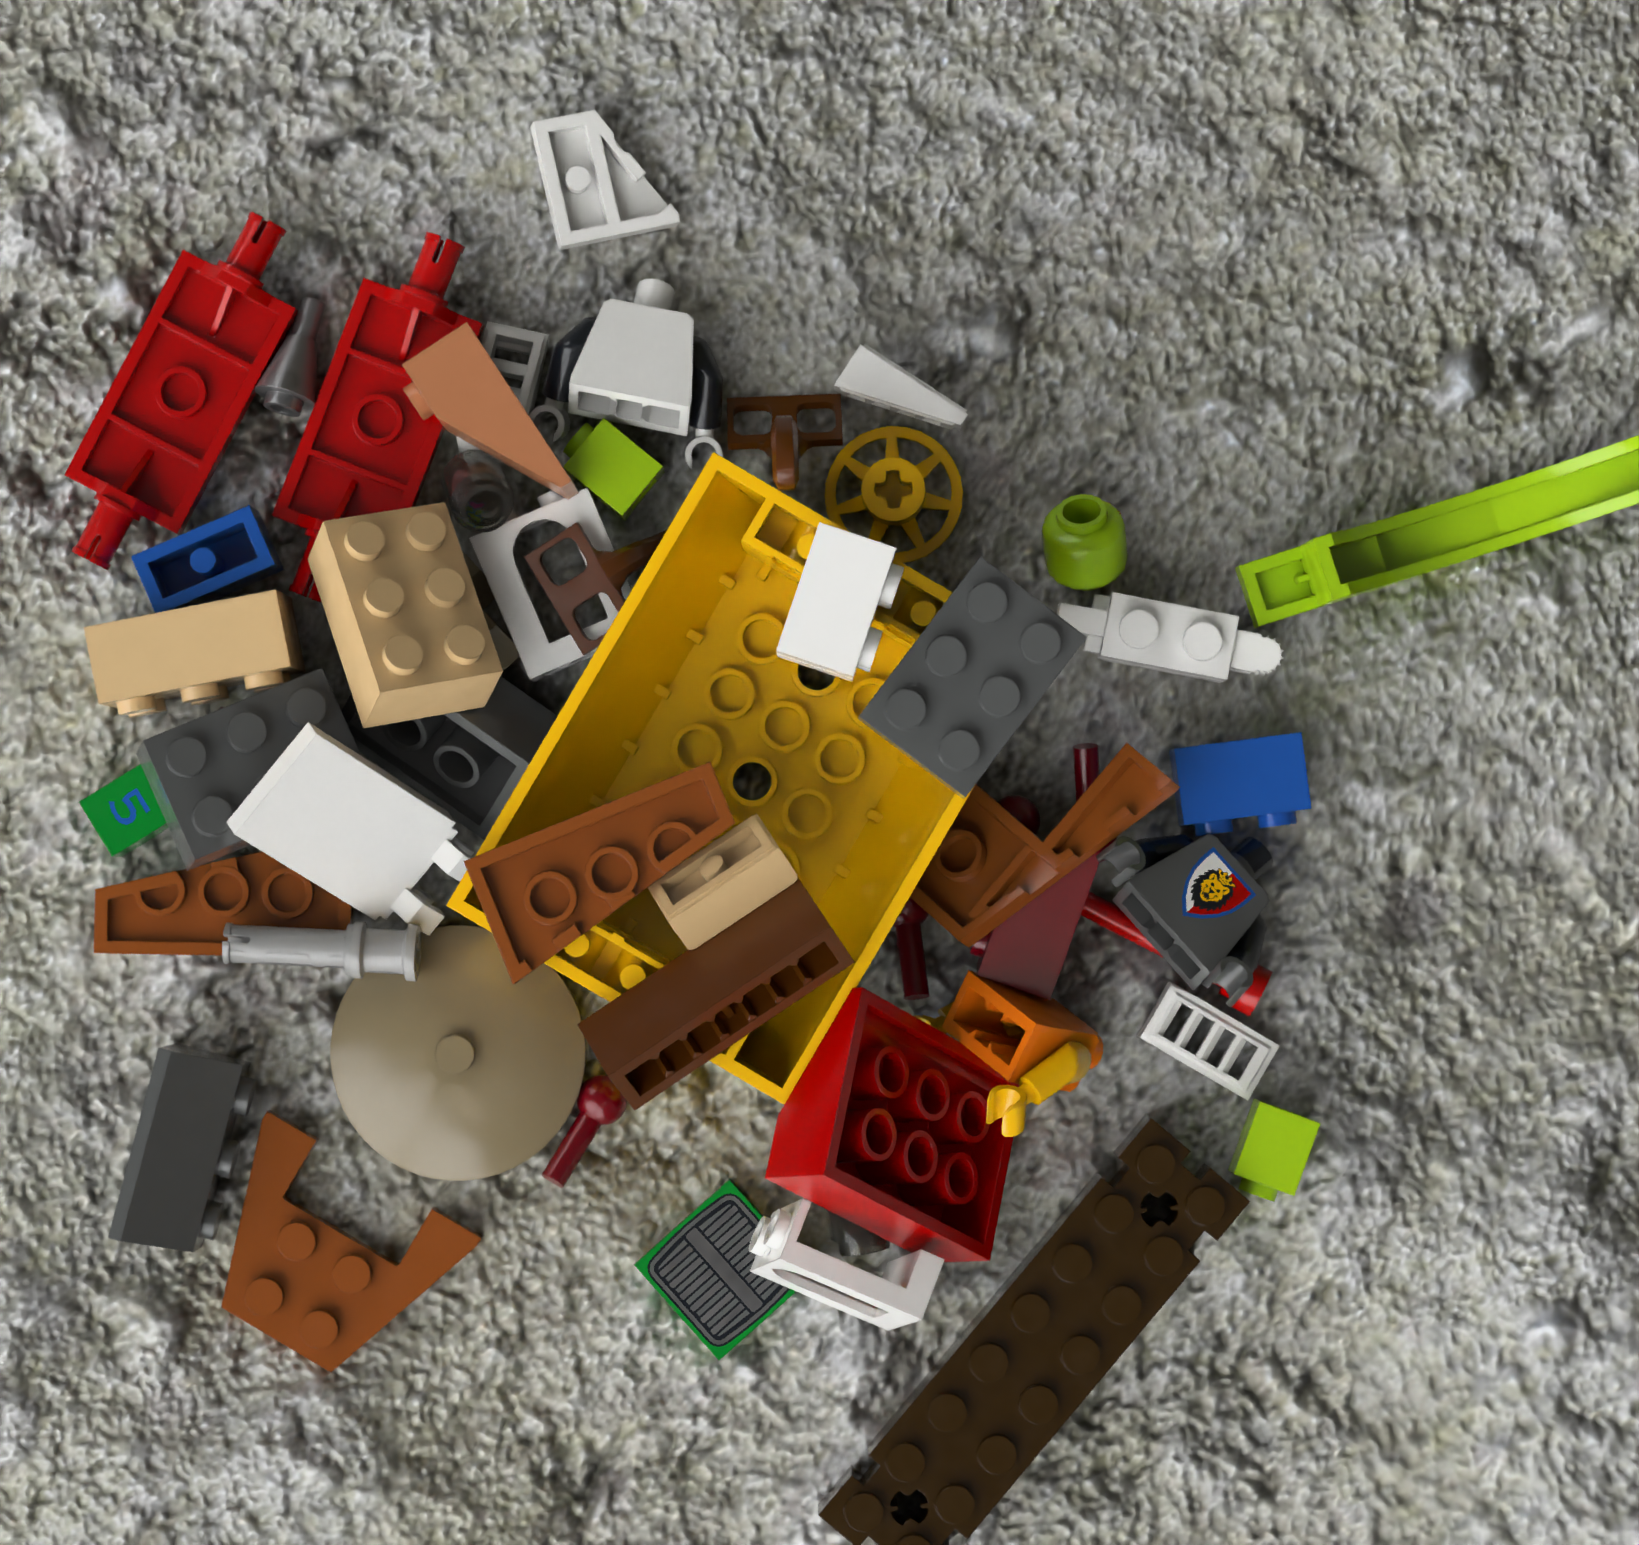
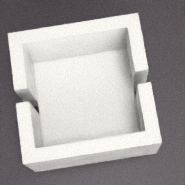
(838, 601)

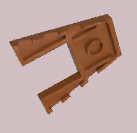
(998, 865)

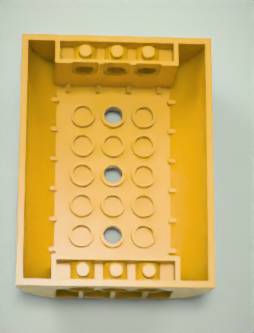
(699, 681)

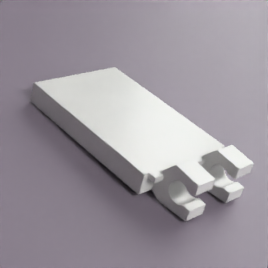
(351, 829)

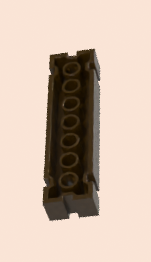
(1035, 1348)

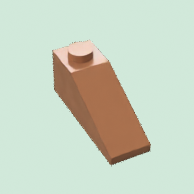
(477, 405)

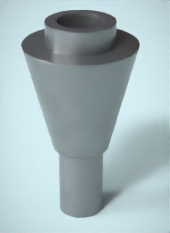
(292, 374)

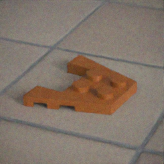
(311, 1279)

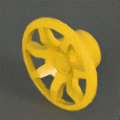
(896, 489)

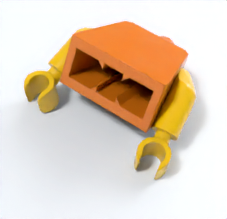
(1022, 1040)

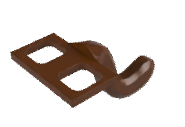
(785, 441)
(604, 573)

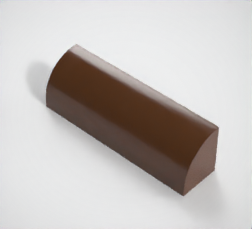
(714, 995)

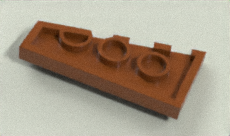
(583, 869)
(189, 909)

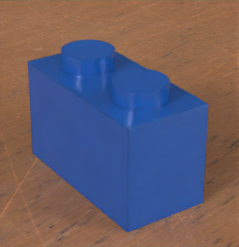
(208, 561)
(1240, 780)

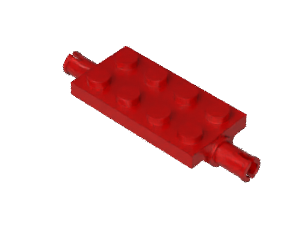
(181, 392)
(364, 437)

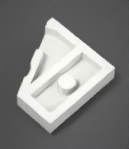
(593, 184)

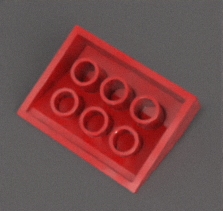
(896, 1133)

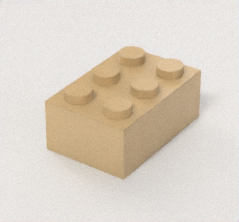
(404, 614)
(195, 653)

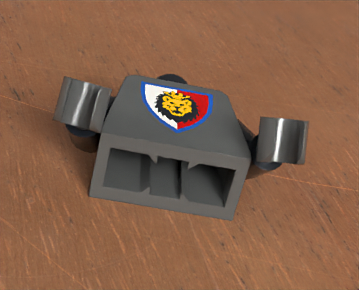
(1196, 904)

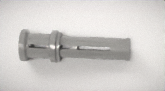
(354, 949)

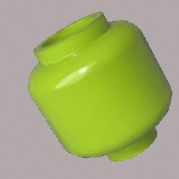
(1084, 542)

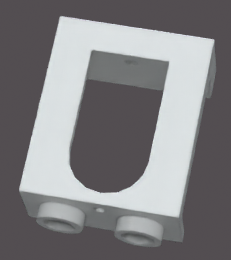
(499, 566)
(885, 1301)

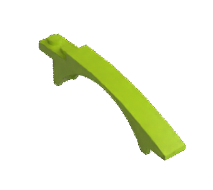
(1441, 534)

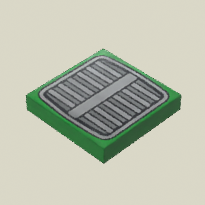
(707, 1274)

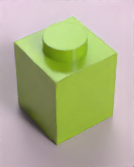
(611, 467)
(1272, 1150)

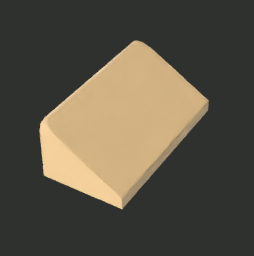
(723, 882)

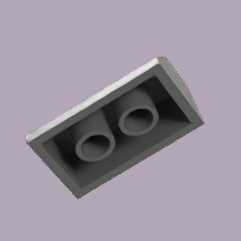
(463, 757)
(182, 1149)

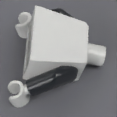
(637, 370)

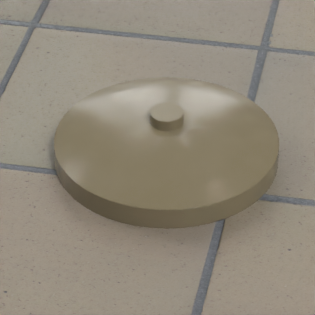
(460, 1065)

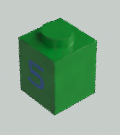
(125, 812)

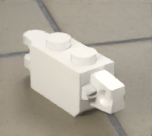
(1170, 637)

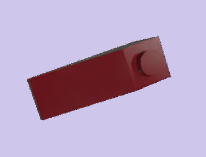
(1034, 941)

